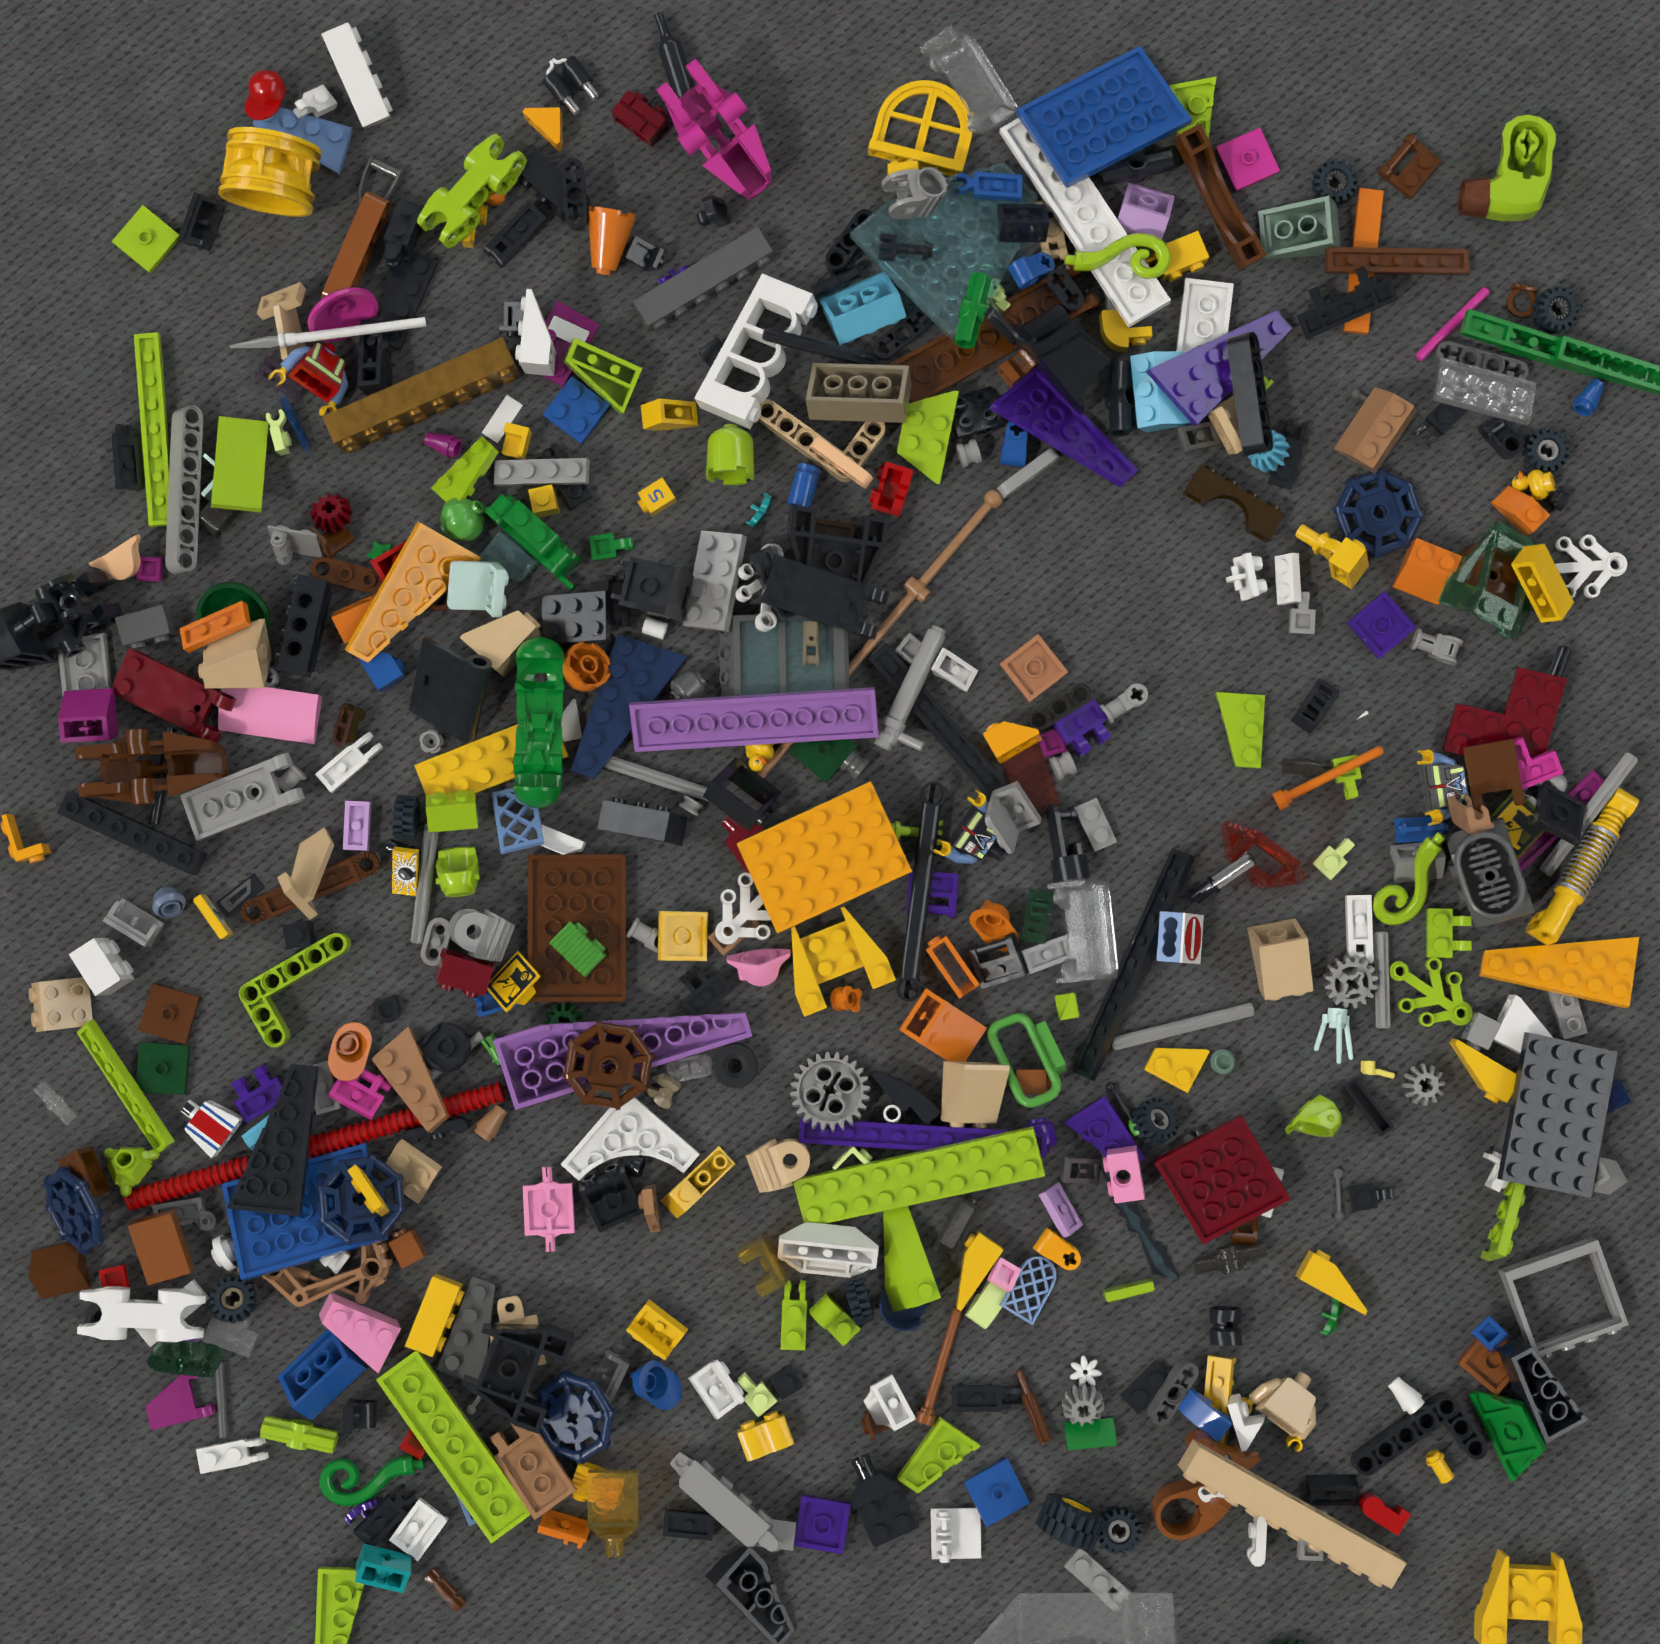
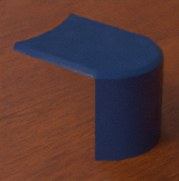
(904, 1319)

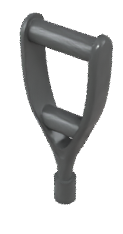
(384, 168)

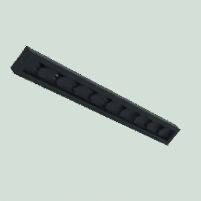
(1132, 965)

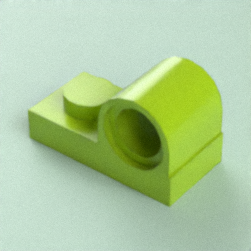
(834, 1319)

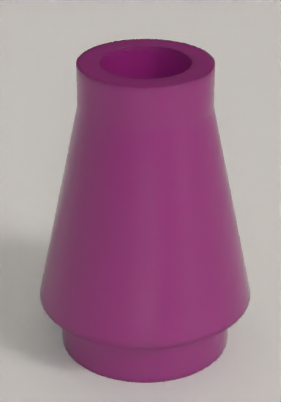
(445, 444)

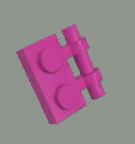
(359, 1097)

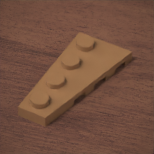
(407, 1073)

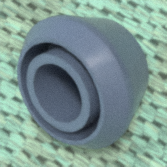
(168, 902)

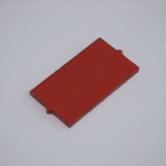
(1033, 776)

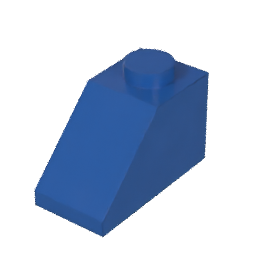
(384, 670)

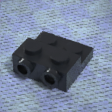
(610, 1197)

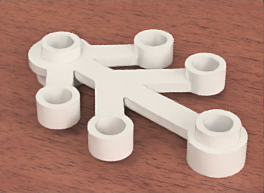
(1586, 566)
(765, 612)
(748, 911)

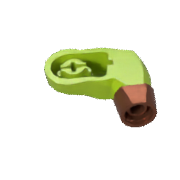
(1520, 175)

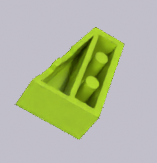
(603, 372)

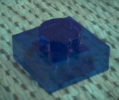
(1618, 1096)

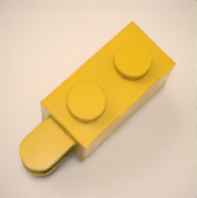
(1186, 255)

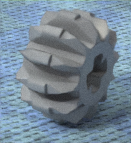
(1431, 1080)
(1083, 1404)

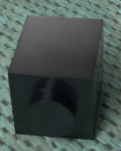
(299, 935)

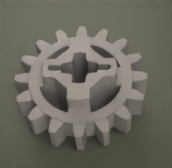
(1346, 989)

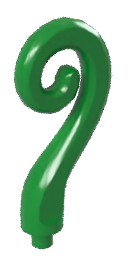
(396, 1467)

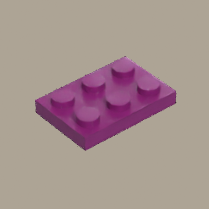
(562, 371)

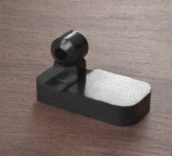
(714, 211)

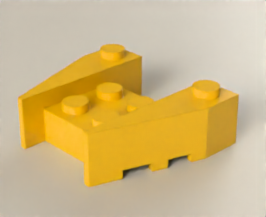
(832, 954)
(1527, 1594)

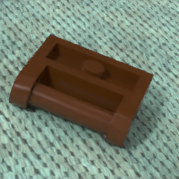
(1416, 170)

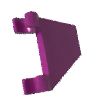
(176, 1405)

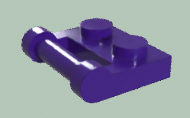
(944, 886)

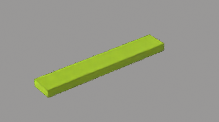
(125, 1086)

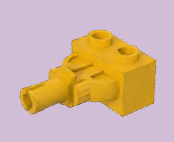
(1345, 559)

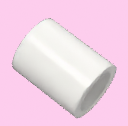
(654, 628)
(890, 1107)

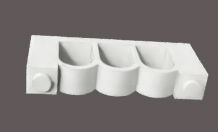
(744, 407)

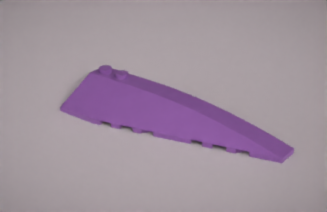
(538, 1055)

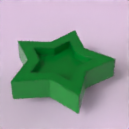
(378, 550)

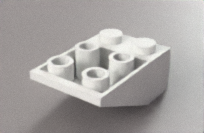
(536, 350)

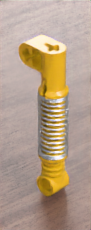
(1570, 892)

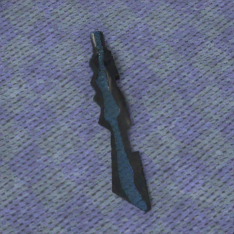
(1137, 1223)

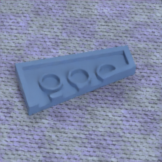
(328, 136)

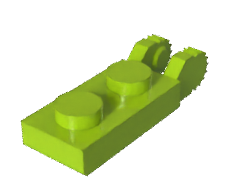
(794, 1319)

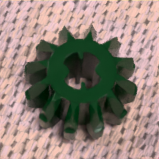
(556, 1018)

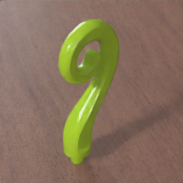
(1096, 259)
(1423, 859)

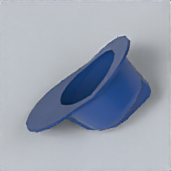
(657, 1385)

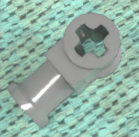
(1441, 647)
(1124, 702)

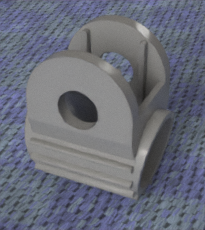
(926, 187)
(489, 937)

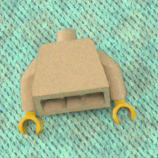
(1287, 1405)

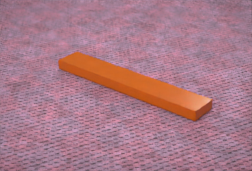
(1365, 236)

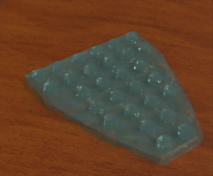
(963, 243)

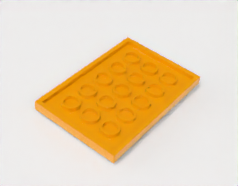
(824, 857)

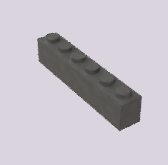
(704, 279)

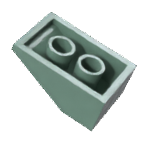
(1299, 228)

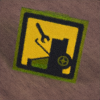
(1518, 824)

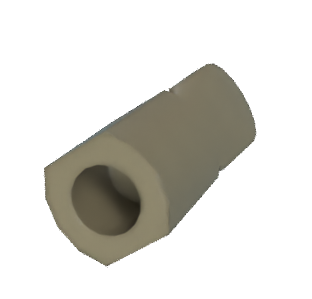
(811, 639)

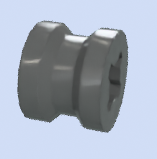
(854, 764)

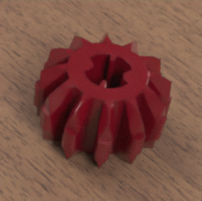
(331, 513)

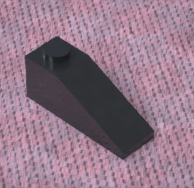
(374, 361)

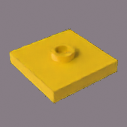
(682, 936)

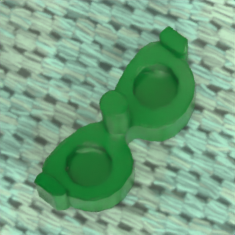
(1332, 1323)

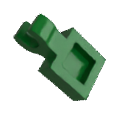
(606, 547)

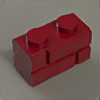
(640, 117)

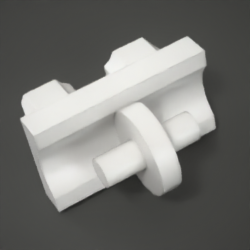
(1244, 576)

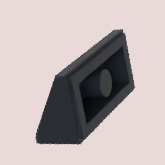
(1331, 1489)

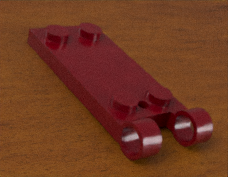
(169, 693)

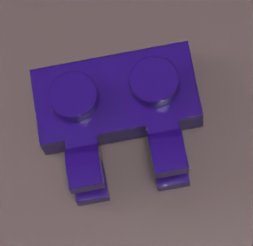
(1081, 721)
(259, 1100)

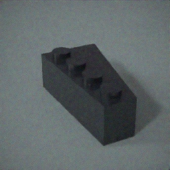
(1537, 1387)

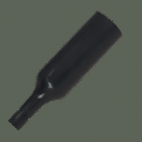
(673, 59)

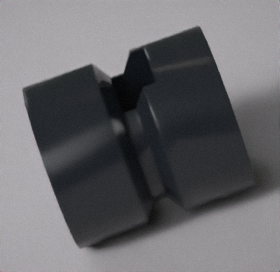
(1225, 1334)

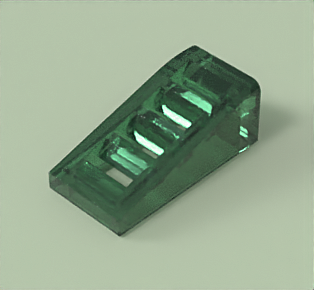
(1041, 901)

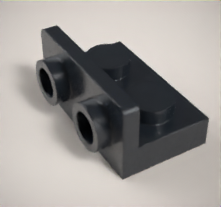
(1022, 222)

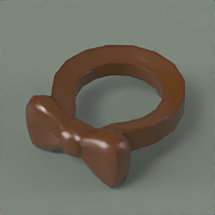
(1530, 290)

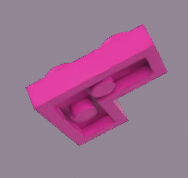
(1537, 768)

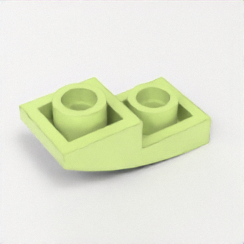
(986, 1305)

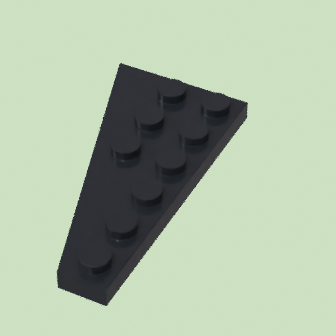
(279, 1160)

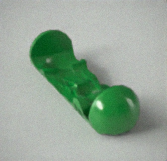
(539, 728)

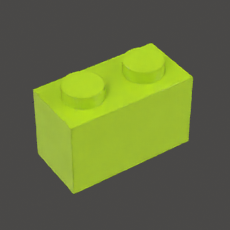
(451, 811)

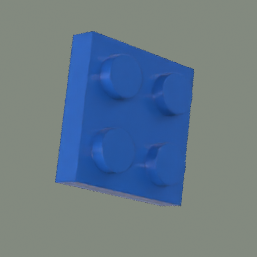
(576, 410)

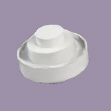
(224, 1252)

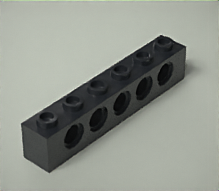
(132, 833)

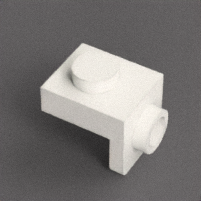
(1492, 1181)

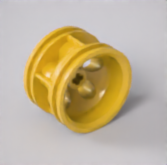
(269, 171)

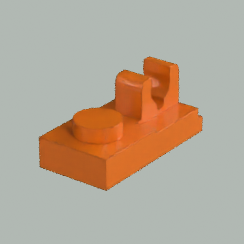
(564, 1527)

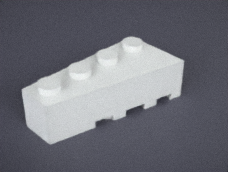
(356, 75)

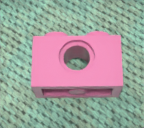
(1124, 1159)

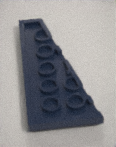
(636, 675)

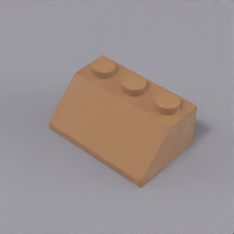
(1375, 429)

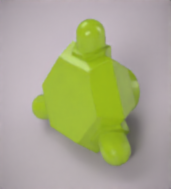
(129, 1166)

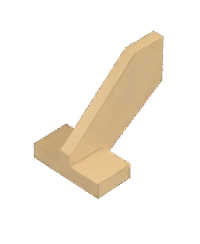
(283, 306)
(308, 871)

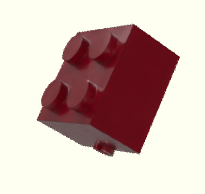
(463, 972)

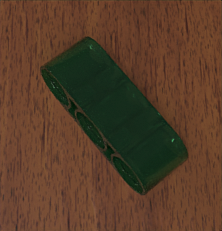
(186, 1358)

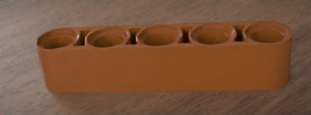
(358, 243)

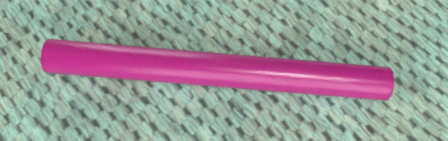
(1451, 324)

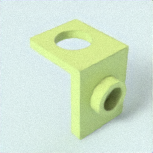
(862, 1155)

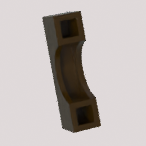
(1260, 516)

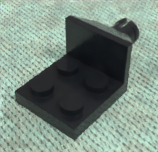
(881, 1503)

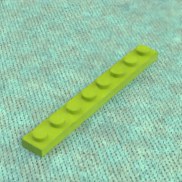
(153, 425)

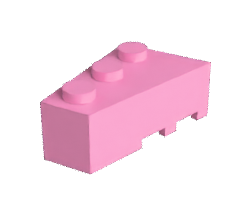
(360, 1328)

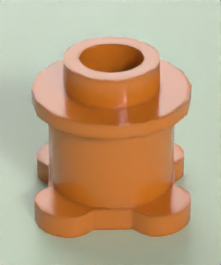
(846, 998)

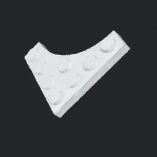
(626, 1133)

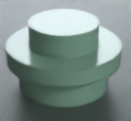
(1222, 1061)

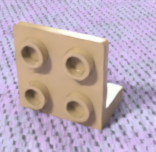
(1226, 425)

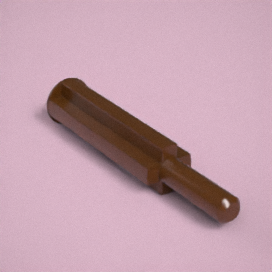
(1033, 1410)

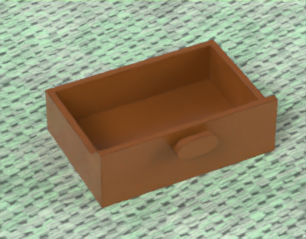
(161, 1246)

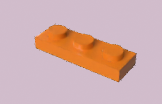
(215, 626)

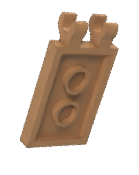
(533, 1471)

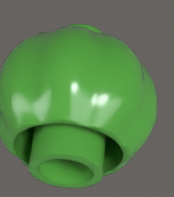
(462, 519)

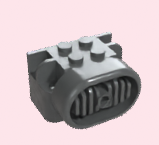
(1494, 897)

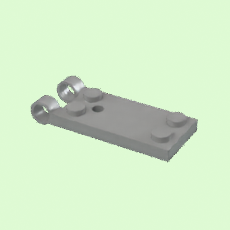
(231, 801)

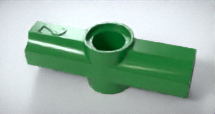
(972, 310)

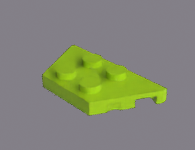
(927, 433)

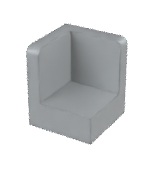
(1608, 1176)

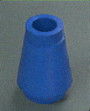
(1589, 398)

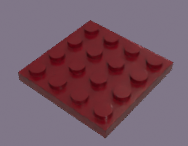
(1222, 1179)

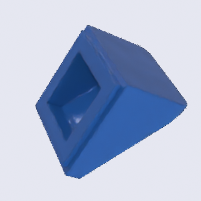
(1490, 1334)

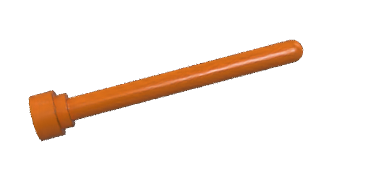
(1285, 797)

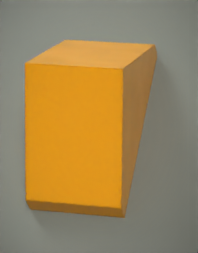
(548, 123)

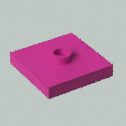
(1247, 160)

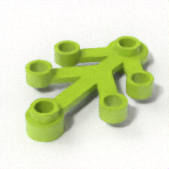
(1433, 994)

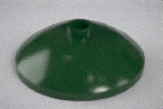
(228, 593)

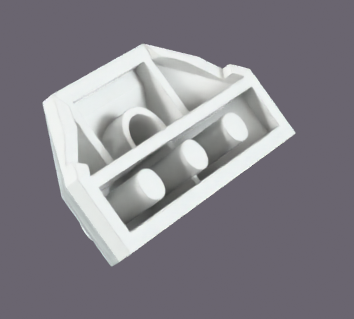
(828, 1250)

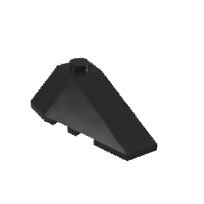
(748, 1586)

